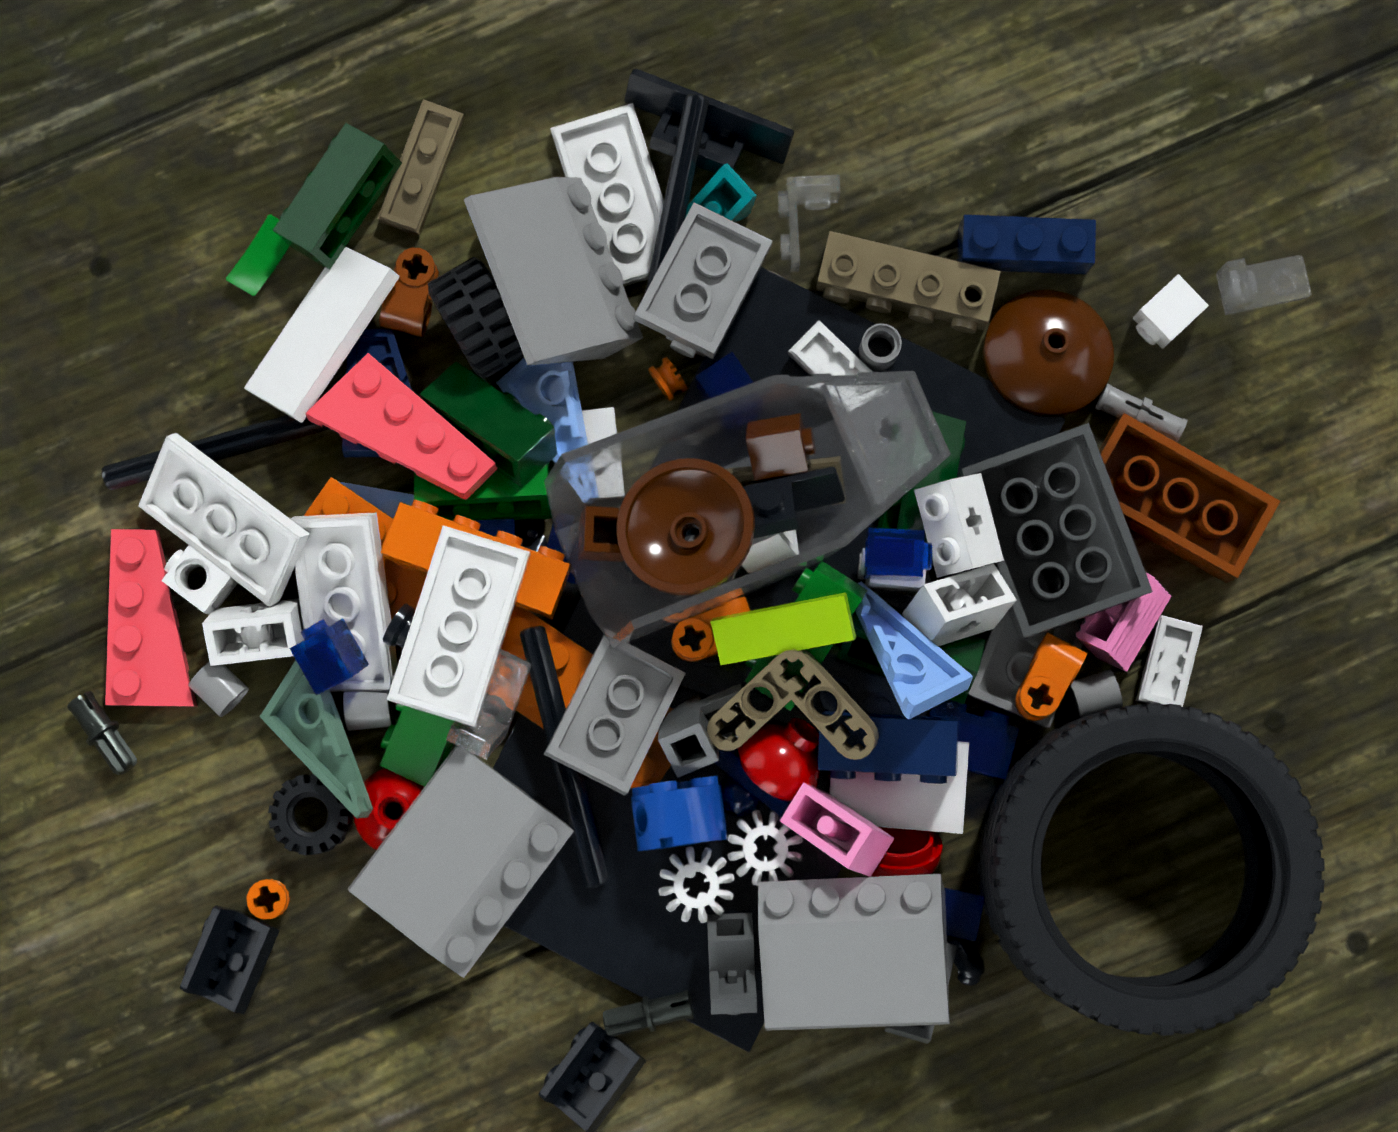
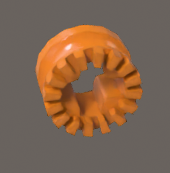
(666, 379)
(257, 891)

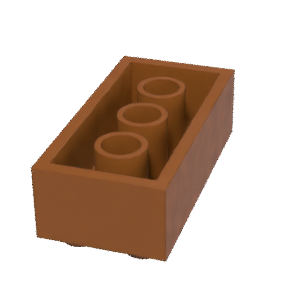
(1184, 499)

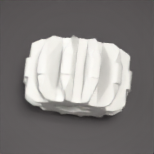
(750, 848)
(703, 898)

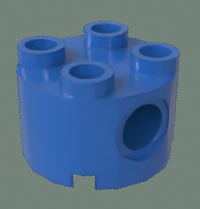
(678, 813)

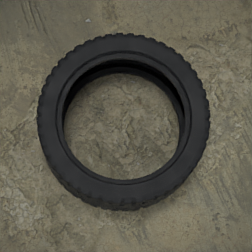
(1277, 892)

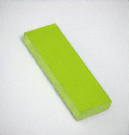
(783, 628)

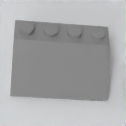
(554, 271)
(460, 860)
(853, 952)

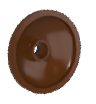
(1034, 373)
(670, 503)

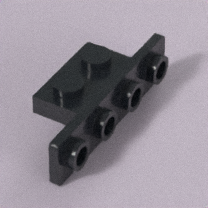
(725, 128)
(780, 500)

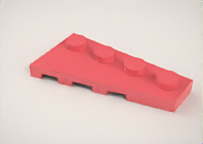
(389, 418)
(143, 633)

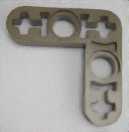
(784, 691)

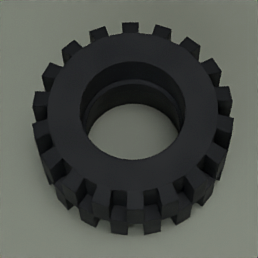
(476, 317)

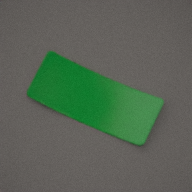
(259, 259)

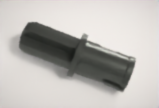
(102, 733)
(648, 1013)

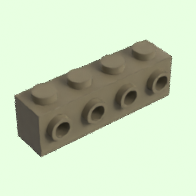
(907, 282)

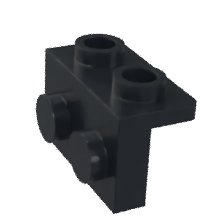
(229, 958)
(591, 1076)

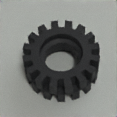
(284, 817)

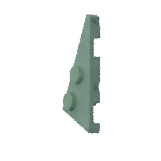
(317, 737)

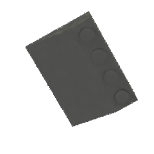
(1060, 532)

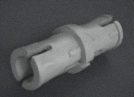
(1118, 402)

